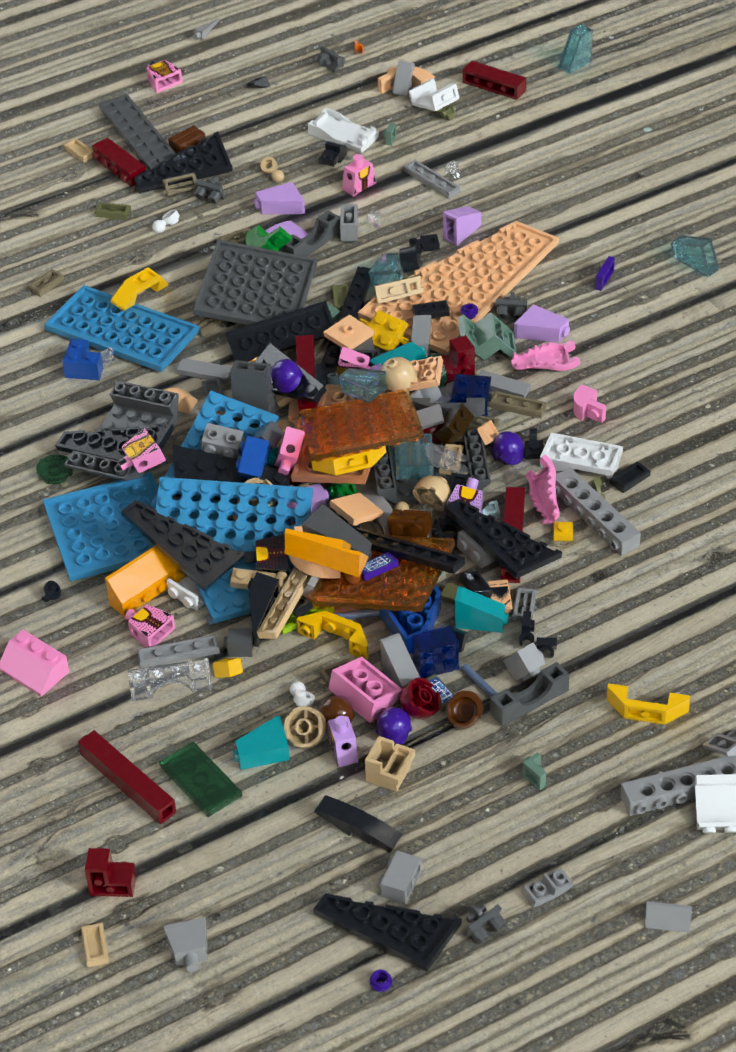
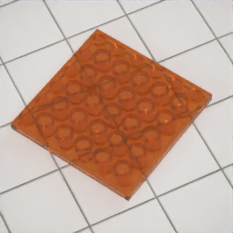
(361, 425)
(397, 589)

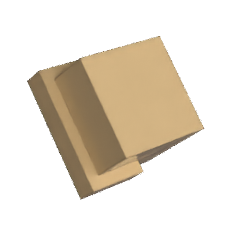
(388, 764)

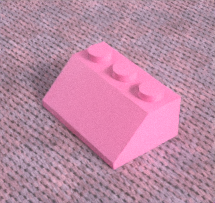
(33, 663)
(364, 688)

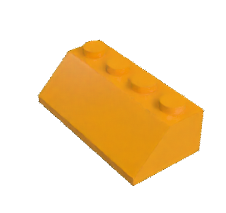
(141, 580)

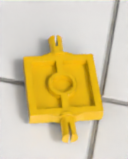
(387, 331)

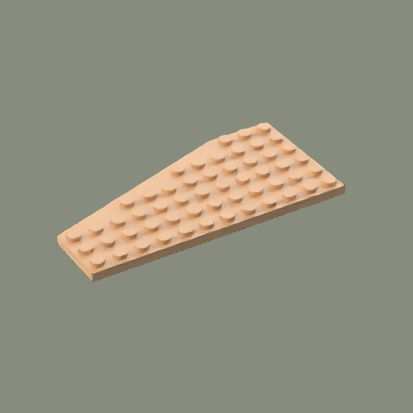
(472, 275)

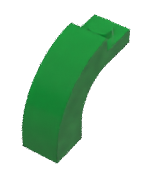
(274, 240)

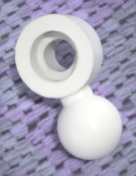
(170, 217)
(300, 695)

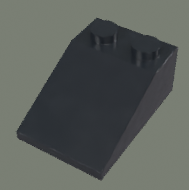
(262, 594)

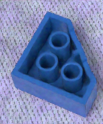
(411, 623)

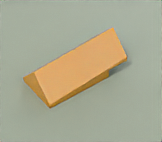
(324, 551)

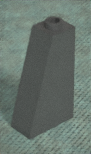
(328, 524)

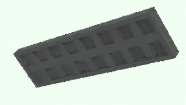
(137, 131)

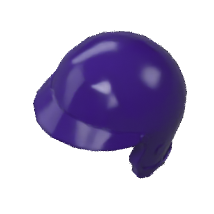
(286, 375)
(508, 448)
(394, 725)

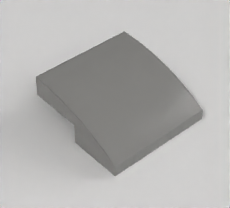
(722, 743)

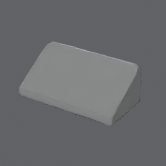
(668, 916)

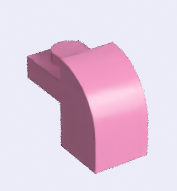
(586, 404)

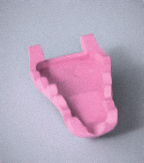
(549, 356)
(544, 490)

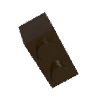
(454, 425)

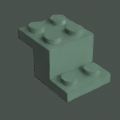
(488, 335)

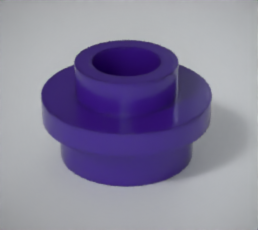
(469, 310)
(380, 975)

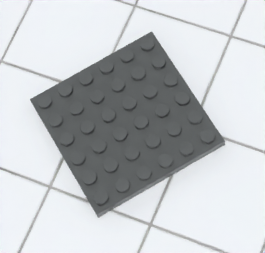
(253, 283)

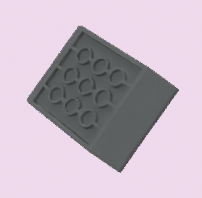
(133, 407)
(402, 489)

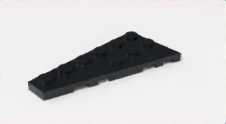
(203, 159)
(308, 388)
(109, 443)
(209, 466)
(503, 542)
(185, 546)
(395, 929)

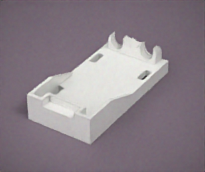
(337, 128)
(582, 454)

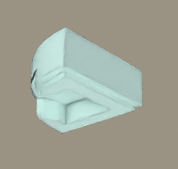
(492, 509)

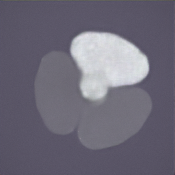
(445, 458)

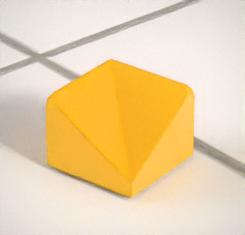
(227, 667)

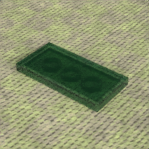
(200, 779)

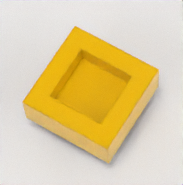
(563, 531)

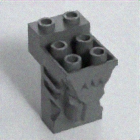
(253, 386)

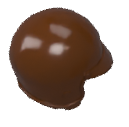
(336, 706)
(464, 709)

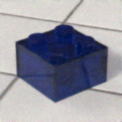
(471, 387)
(435, 652)

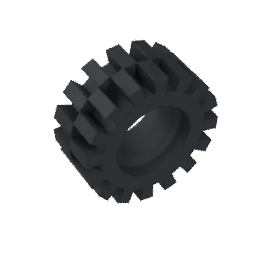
(445, 524)

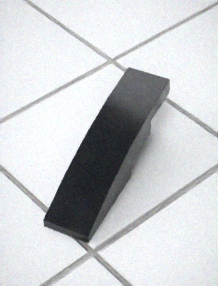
(356, 821)

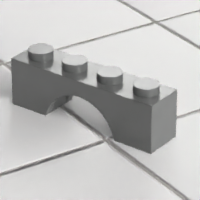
(325, 229)
(549, 684)

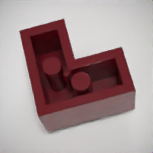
(461, 358)
(109, 877)

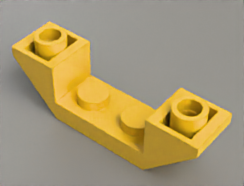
(127, 293)
(349, 462)
(312, 625)
(646, 711)

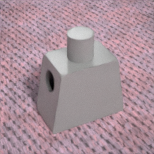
(188, 942)

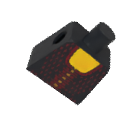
(269, 555)

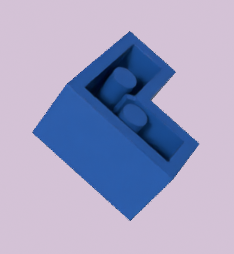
(80, 362)
(254, 457)

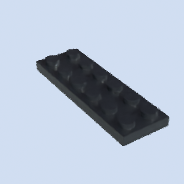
(280, 331)

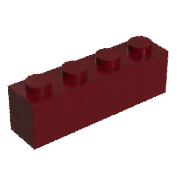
(494, 80)
(117, 160)

